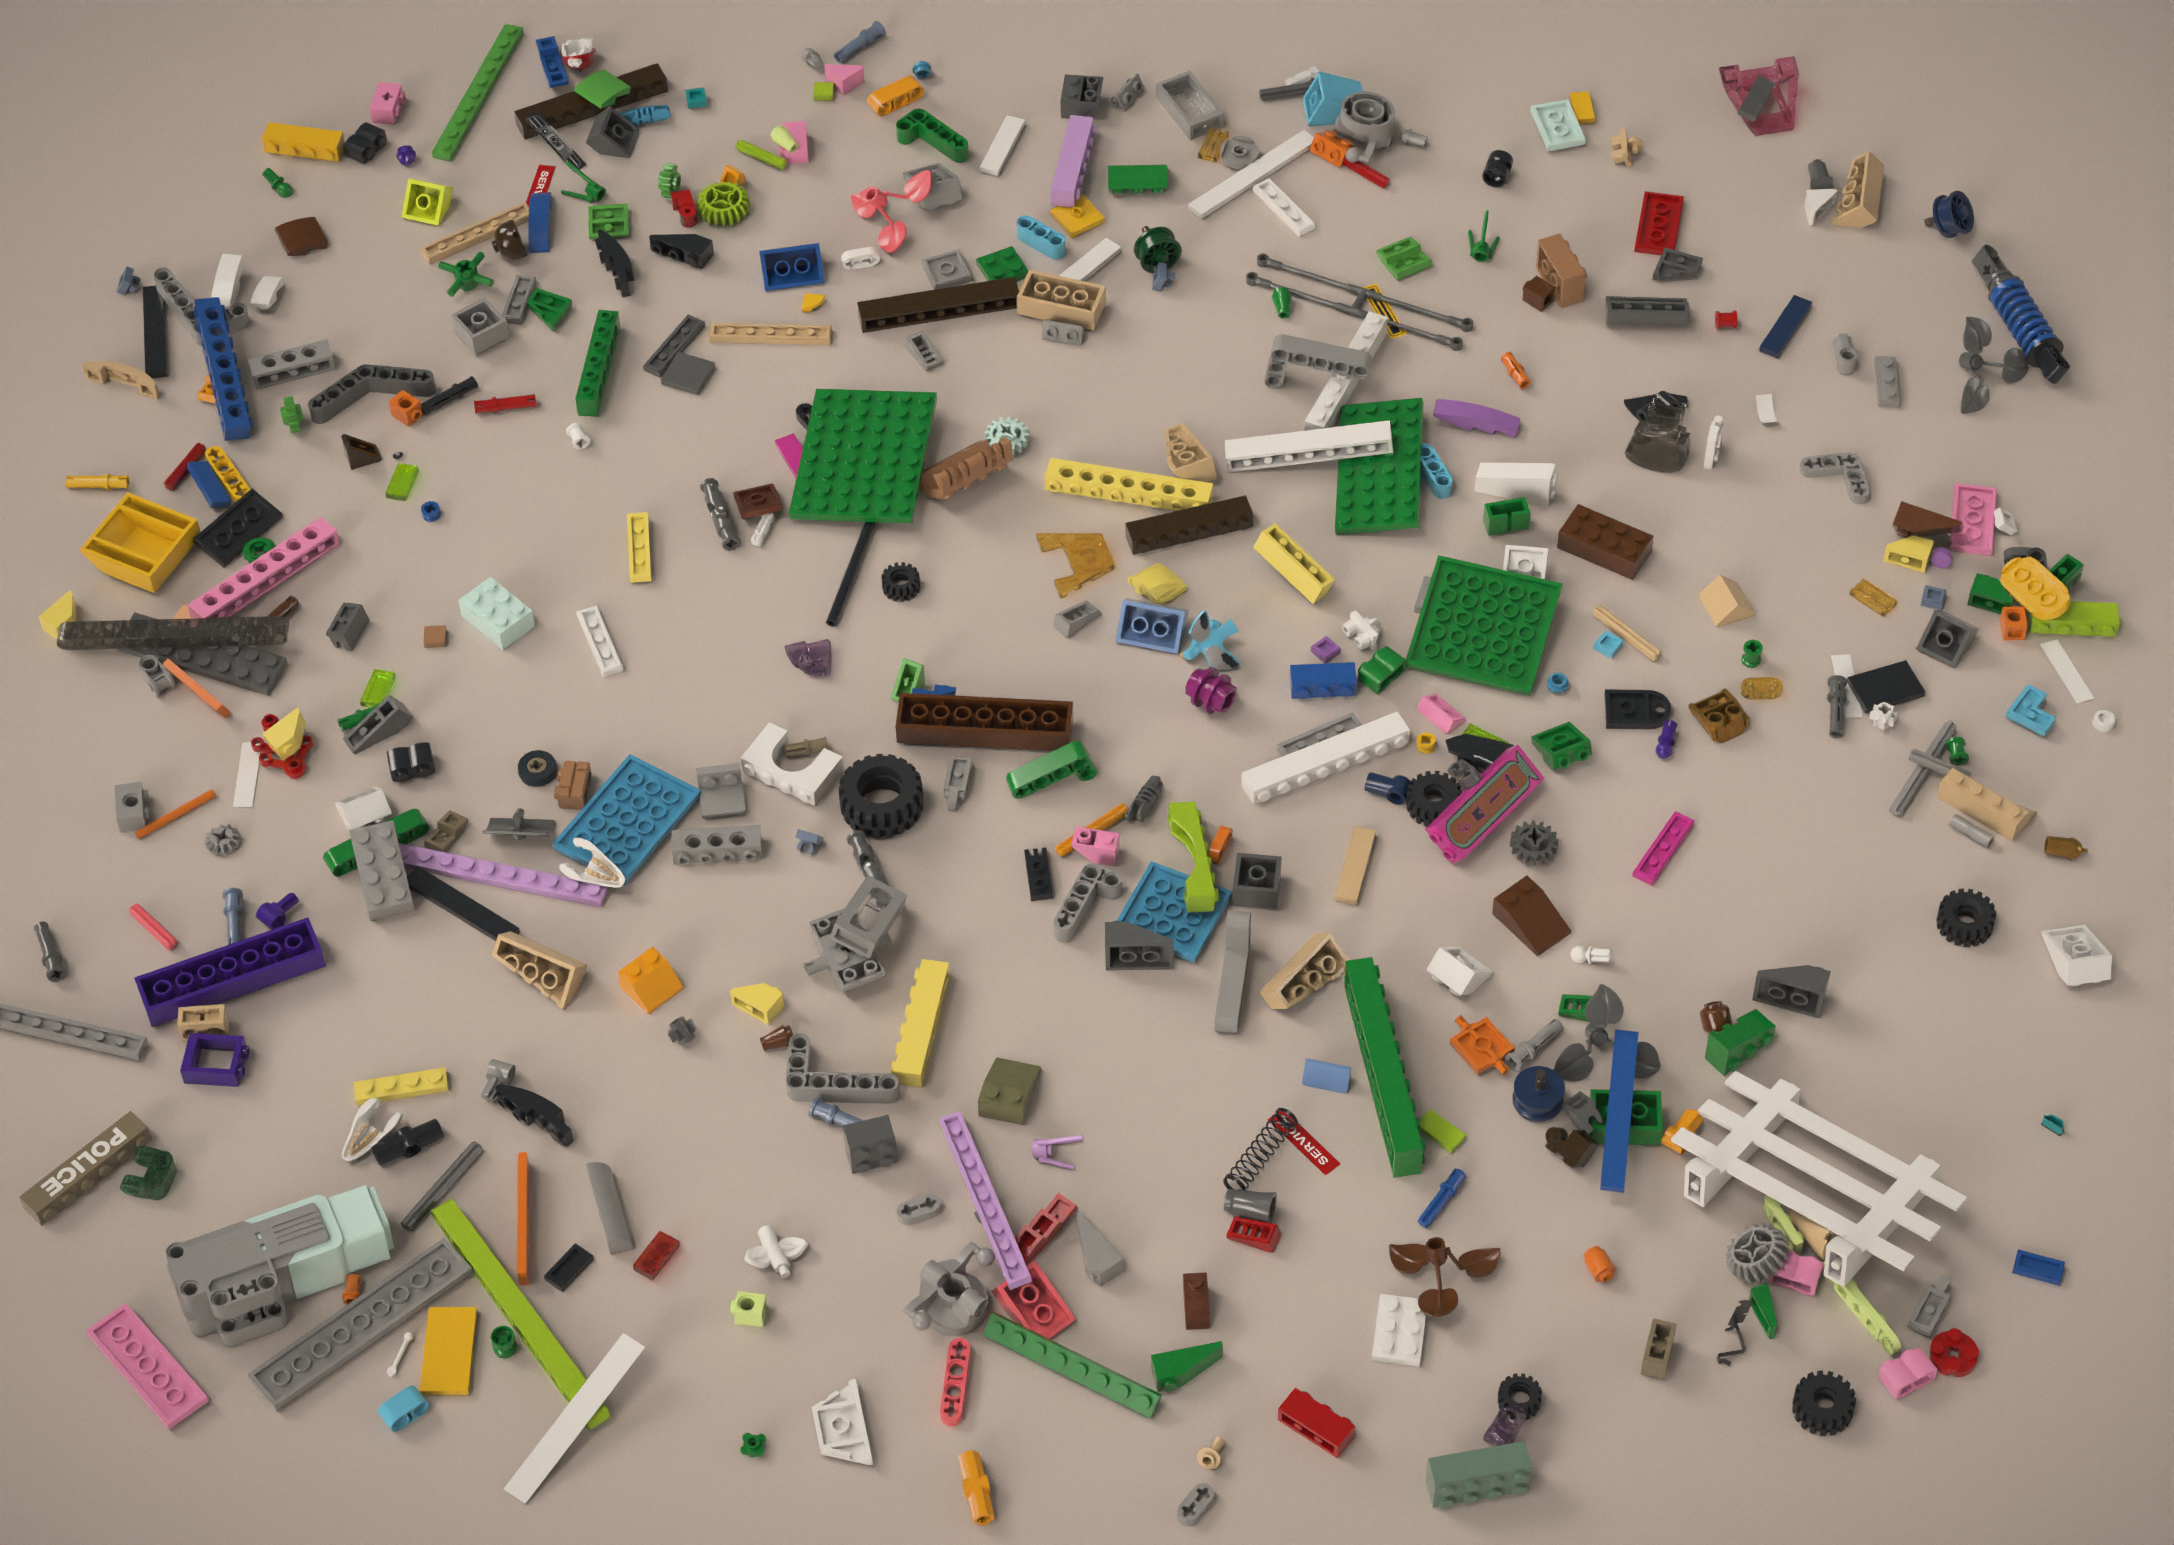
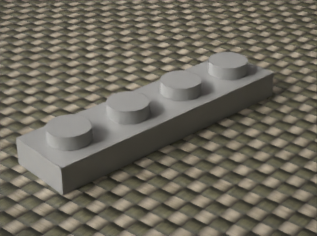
(1319, 734)

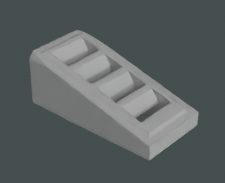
(921, 338)
(1069, 622)

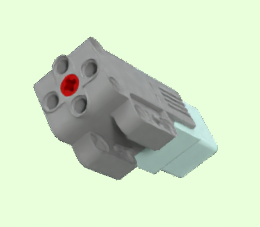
(259, 1264)

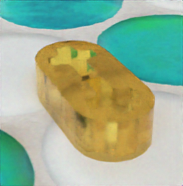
(1761, 688)

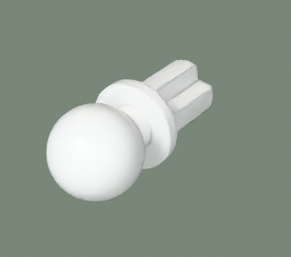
(1580, 954)

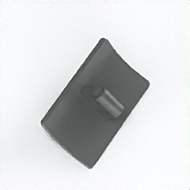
(520, 827)

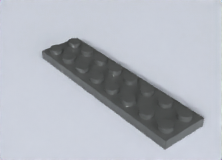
(233, 665)

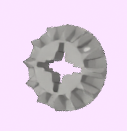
(225, 845)

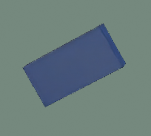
(2038, 1267)

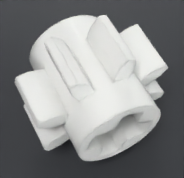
(1883, 715)

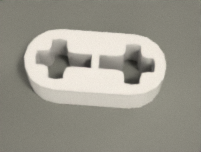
(860, 258)

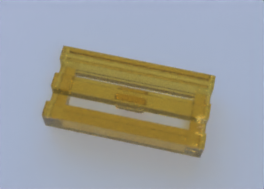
(1217, 134)
(1875, 595)

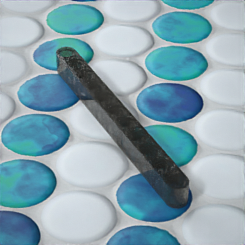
(173, 633)

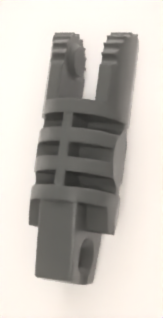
(1145, 799)

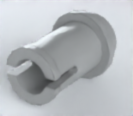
(1414, 138)

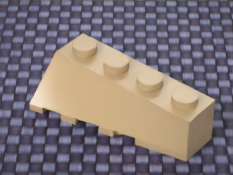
(1861, 194)
(1984, 804)
(545, 968)
(1308, 970)

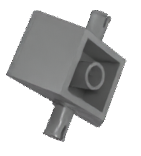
(843, 964)

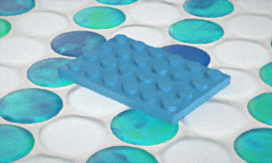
(629, 816)

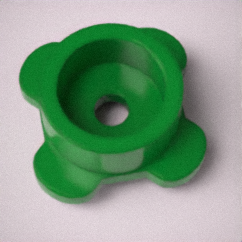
(753, 1451)

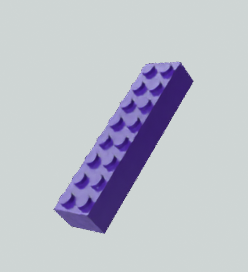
(231, 971)

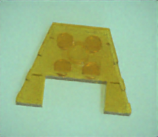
(1086, 556)

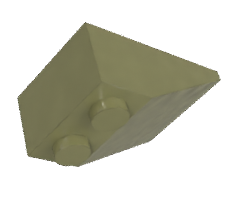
(1008, 1091)

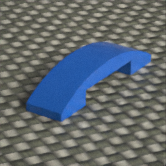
(551, 62)
(539, 222)

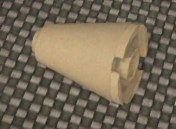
(1813, 1233)

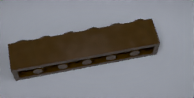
(1189, 525)

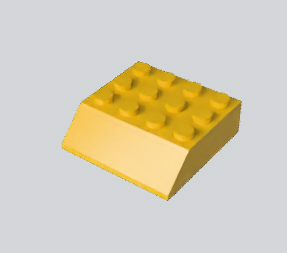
(141, 542)

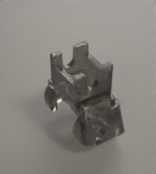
(1656, 439)

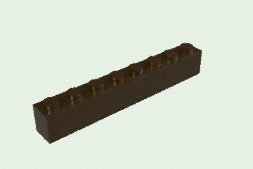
(575, 108)
(938, 304)

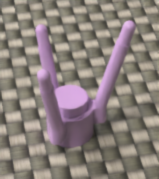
(1043, 1147)

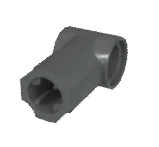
(1819, 176)

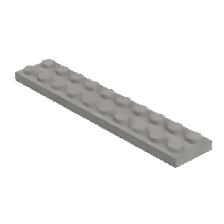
(359, 1324)

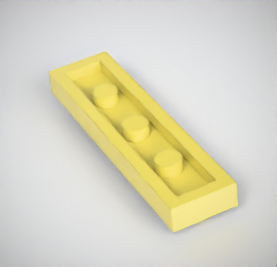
(639, 547)
(401, 1086)

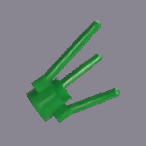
(593, 189)
(1481, 251)

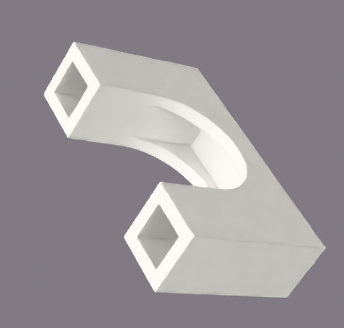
(807, 784)

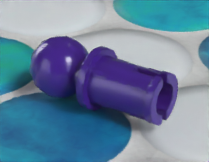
(1666, 740)

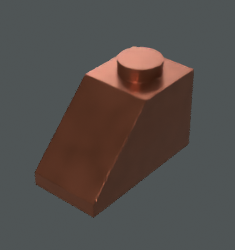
(1196, 1301)

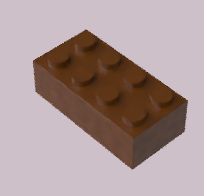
(1605, 541)

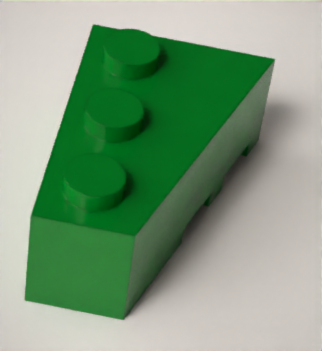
(1738, 1042)

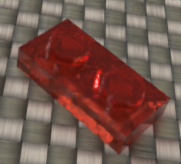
(656, 1255)

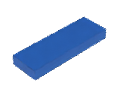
(209, 484)

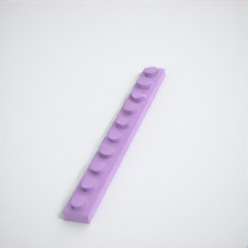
(503, 875)
(985, 1200)

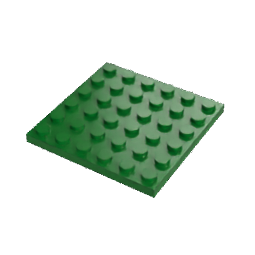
(1484, 625)

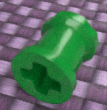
(1752, 653)
(1957, 751)

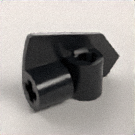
(1639, 406)
(1476, 750)

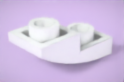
(265, 292)

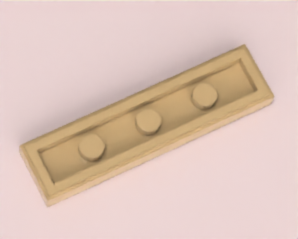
(1355, 865)

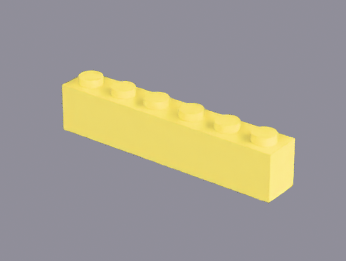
(921, 1022)

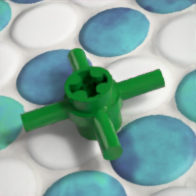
(466, 274)

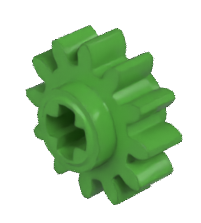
(669, 180)
(291, 414)

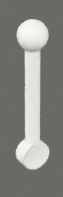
(392, 1371)

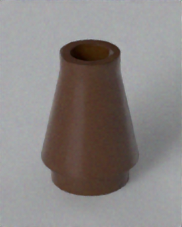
(778, 1038)

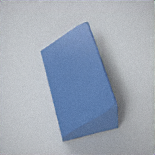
(1326, 1076)

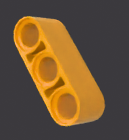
(895, 95)

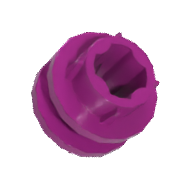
(1210, 690)

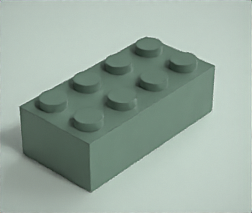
(1478, 1474)

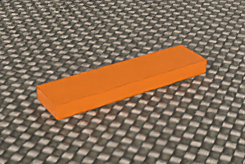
(195, 687)

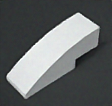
(227, 278)

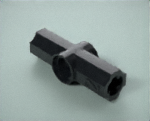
(407, 1141)

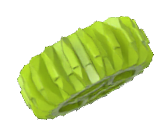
(723, 203)

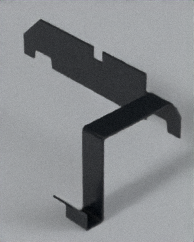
(1737, 1317)

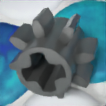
(682, 1030)

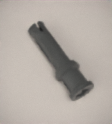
(1836, 699)
(51, 958)

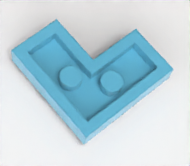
(2027, 713)

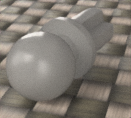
(811, 58)

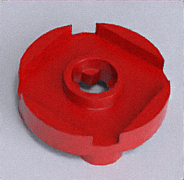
(1957, 1341)

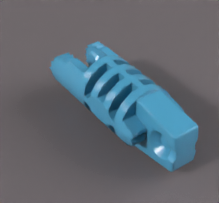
(647, 114)

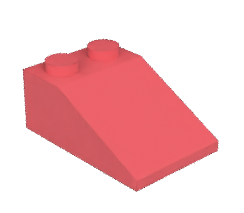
(1035, 1304)

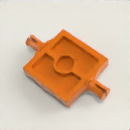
(1481, 1045)

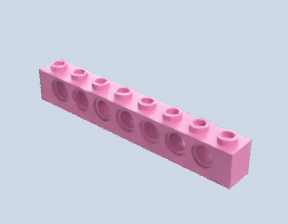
(266, 572)

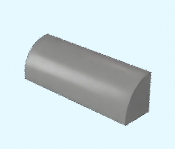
(609, 1207)

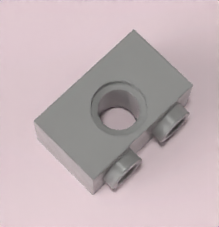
(131, 806)

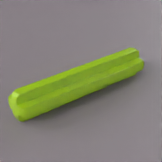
(761, 154)

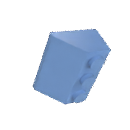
(1151, 625)

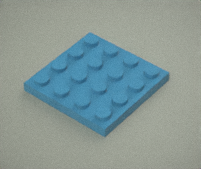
(1161, 908)

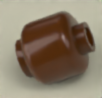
(1714, 1016)

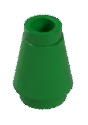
(1282, 301)

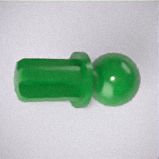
(283, 189)

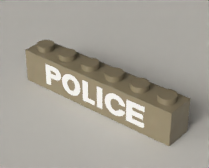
(85, 1168)

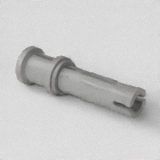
(1527, 1050)

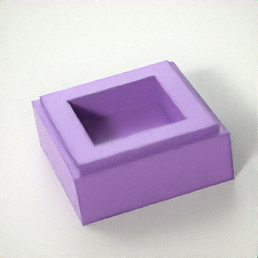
(1325, 649)

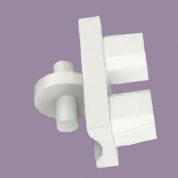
(1365, 628)

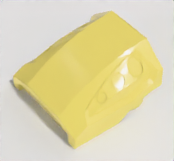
(1158, 584)

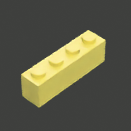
(1294, 563)

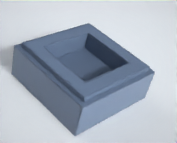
(1933, 597)

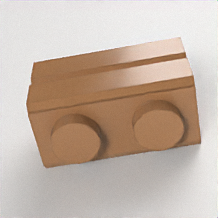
(573, 785)

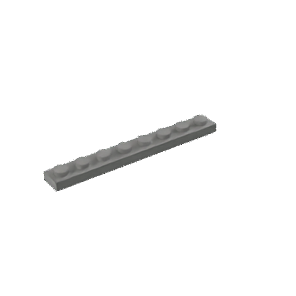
(72, 1032)

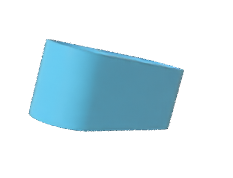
(1041, 237)
(1435, 473)

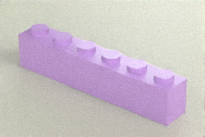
(1073, 161)

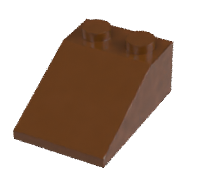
(1921, 522)
(1530, 916)

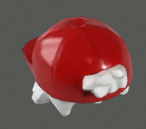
(578, 53)

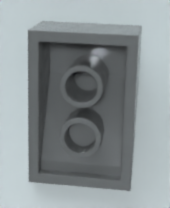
(1136, 948)
(1793, 988)

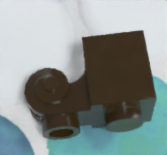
(1575, 1149)

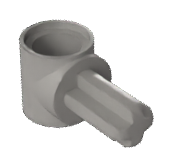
(497, 1073)

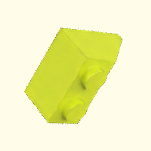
(426, 201)

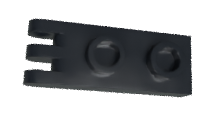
(1038, 875)

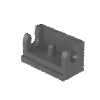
(348, 625)
(1580, 1109)

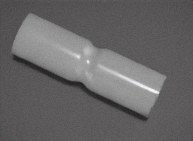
(1973, 831)

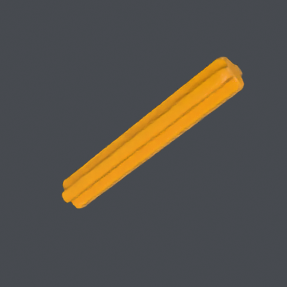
(1099, 824)

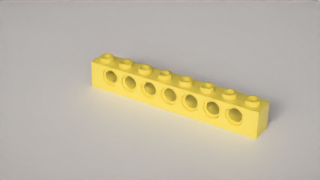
(1126, 485)

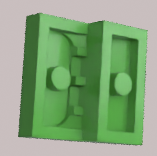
(602, 88)
(609, 218)
(1404, 258)

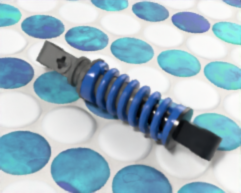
(2021, 315)

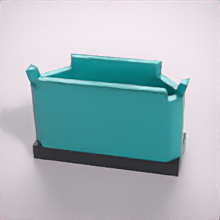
(2053, 1124)

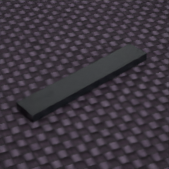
(154, 333)
(459, 904)

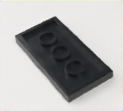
(236, 526)

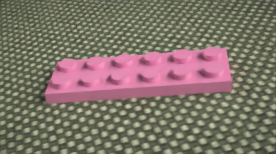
(147, 1366)

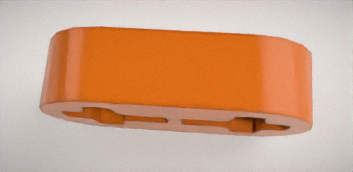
(1220, 844)

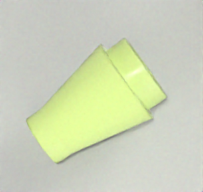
(782, 137)

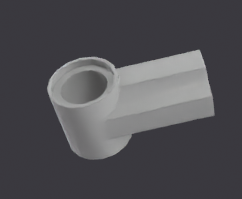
(1845, 354)

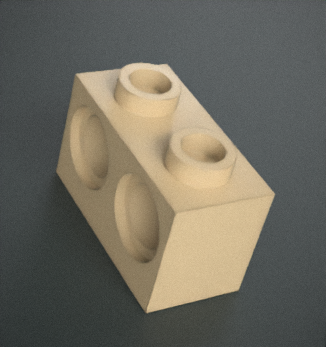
(202, 1019)

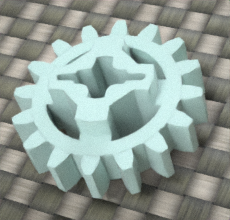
(1010, 430)

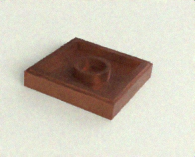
(757, 501)

